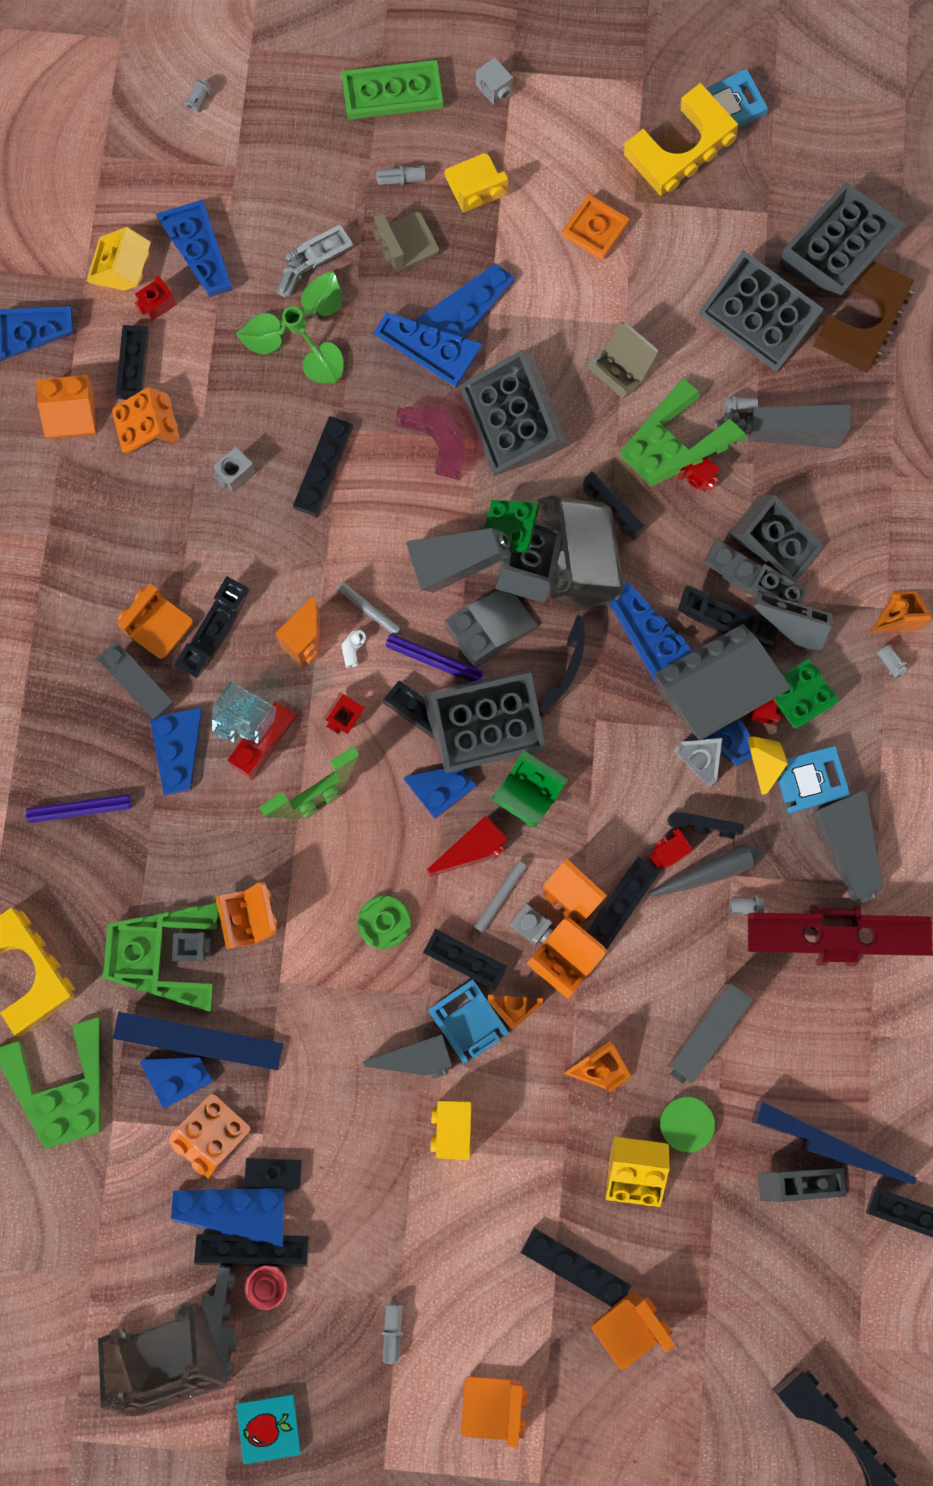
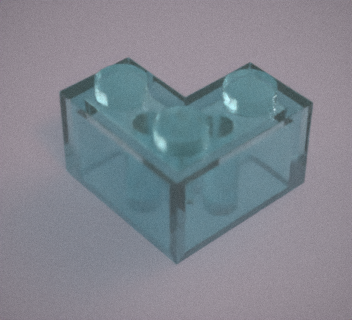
(241, 714)

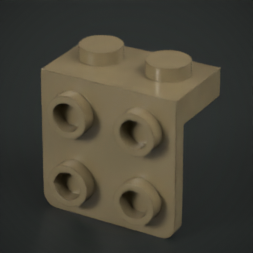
(405, 240)
(624, 360)

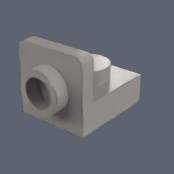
(532, 925)

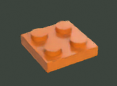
(595, 227)

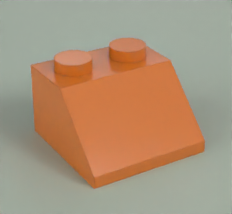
(66, 406)
(301, 634)
(573, 892)

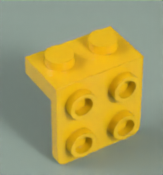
(476, 182)

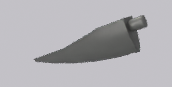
(712, 870)

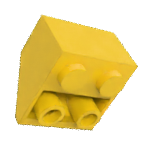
(637, 1171)

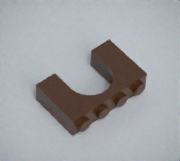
(861, 346)

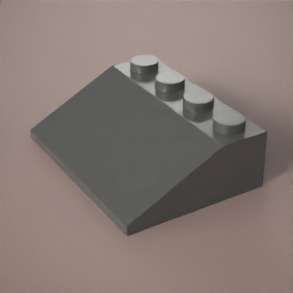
(840, 241)
(761, 311)
(513, 413)
(720, 682)
(485, 720)

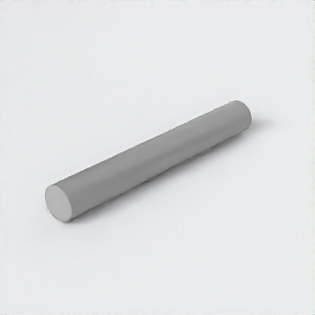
(368, 608)
(500, 896)

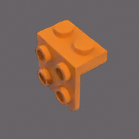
(145, 418)
(154, 622)
(246, 916)
(567, 957)
(209, 1135)
(631, 1330)
(493, 1409)

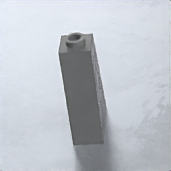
(800, 425)
(453, 557)
(851, 844)
(709, 1033)

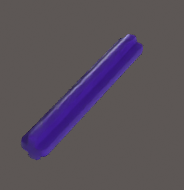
(433, 658)
(78, 808)

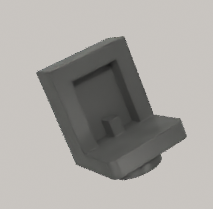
(191, 947)

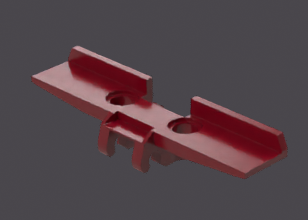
(838, 943)

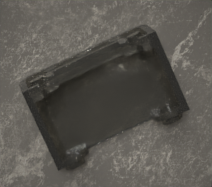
(589, 550)
(159, 1365)

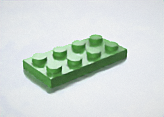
(392, 89)

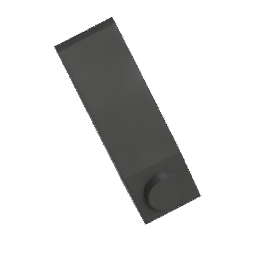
(800, 623)
(134, 681)
(419, 1058)
(801, 1184)

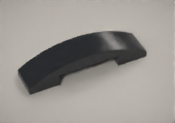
(723, 617)
(214, 628)
(554, 695)

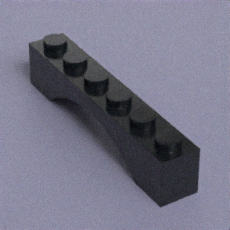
(806, 1402)

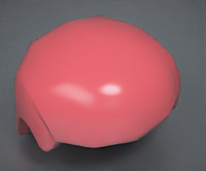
(265, 1287)

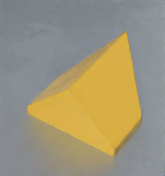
(768, 761)

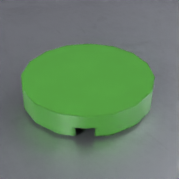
(384, 922)
(687, 1124)

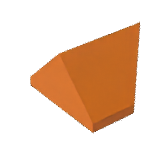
(903, 613)
(514, 1009)
(601, 1068)

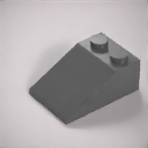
(776, 537)
(531, 571)
(489, 626)

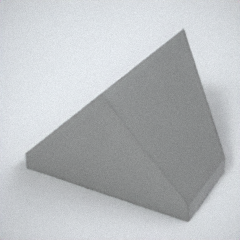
(701, 758)

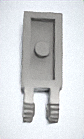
(321, 249)

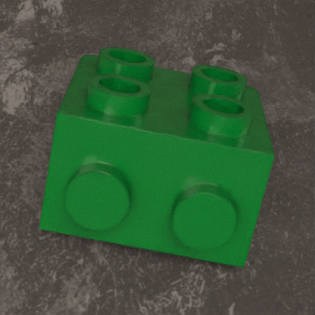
(515, 520)
(807, 695)
(529, 789)

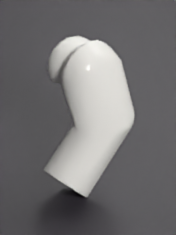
(351, 646)

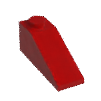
(251, 756)
(474, 847)

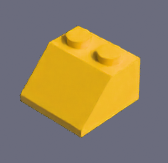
(119, 260)
(453, 1130)

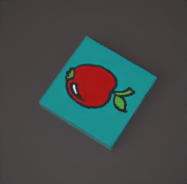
(268, 1428)

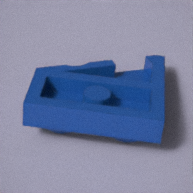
(439, 789)
(176, 1078)

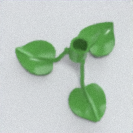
(264, 330)

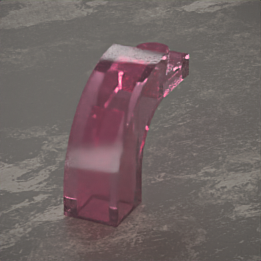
(444, 432)

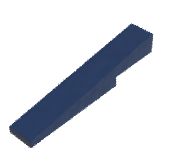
(197, 1041)
(824, 1144)

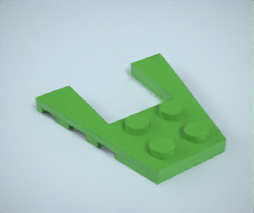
(658, 454)
(325, 790)
(135, 954)
(67, 1110)

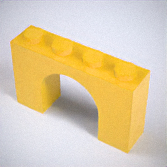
(667, 169)
(49, 990)

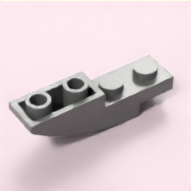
(750, 576)
(217, 1311)

